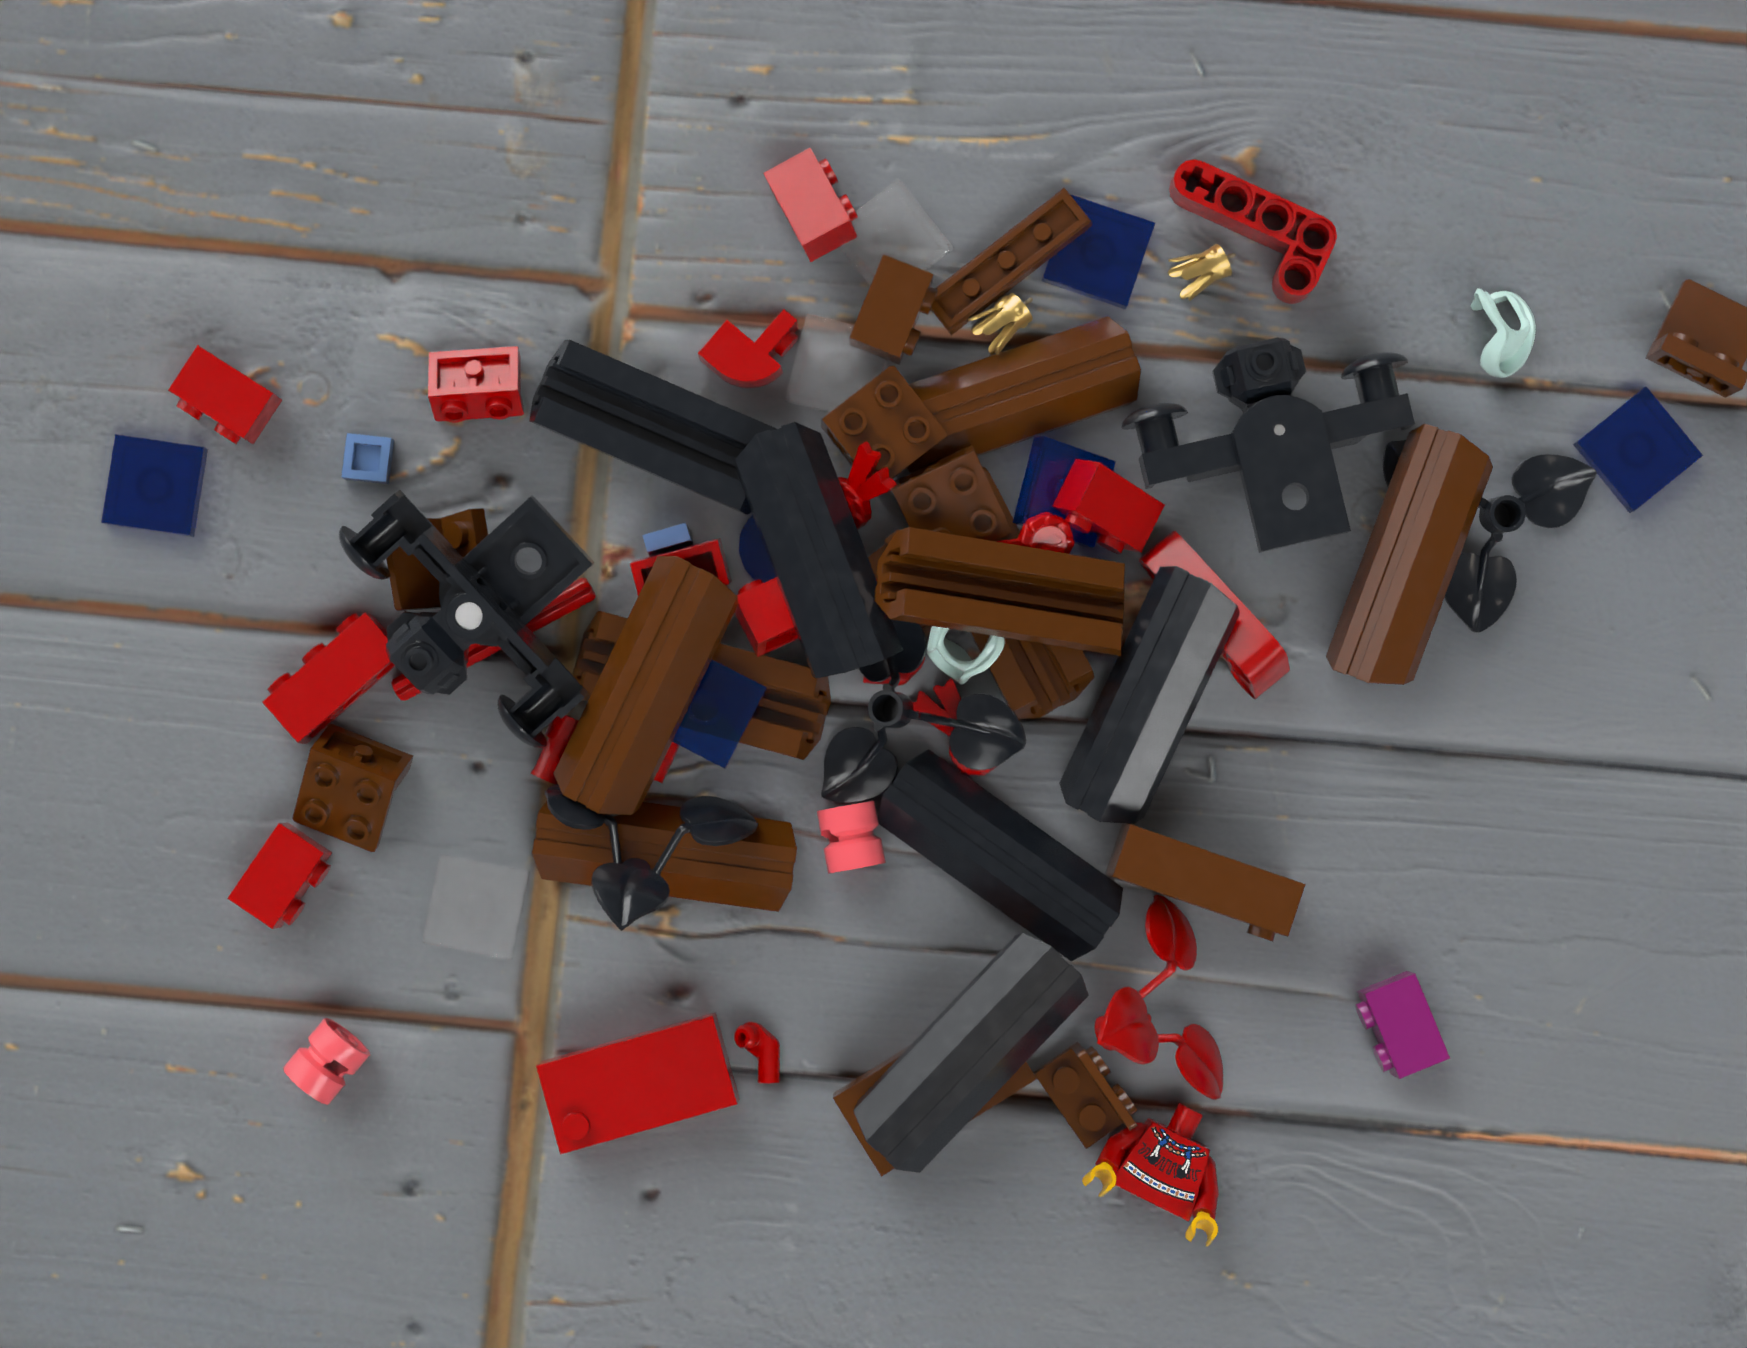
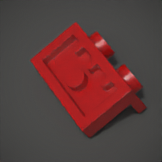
(475, 384)

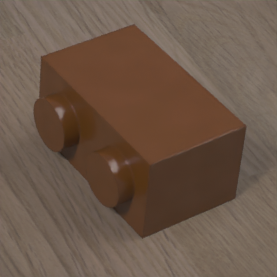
(892, 310)

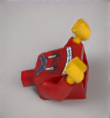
(1164, 1169)

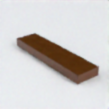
(1009, 260)

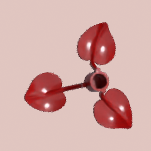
(1129, 1027)

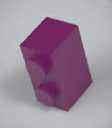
(1401, 1025)

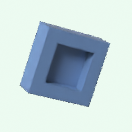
(367, 458)
(668, 539)

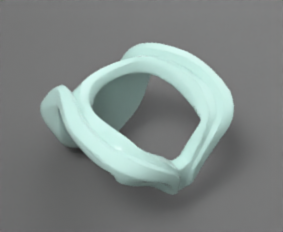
(1508, 347)
(955, 661)

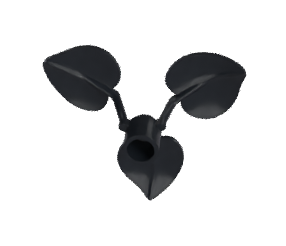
(1550, 497)
(860, 767)
(631, 887)

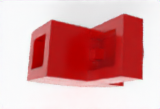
(747, 362)

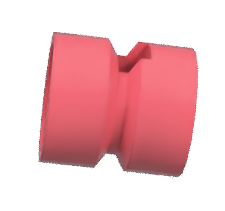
(851, 837)
(329, 1057)

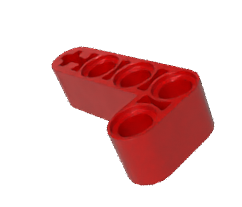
(1249, 222)
(1251, 650)

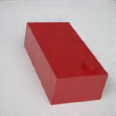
(638, 1083)

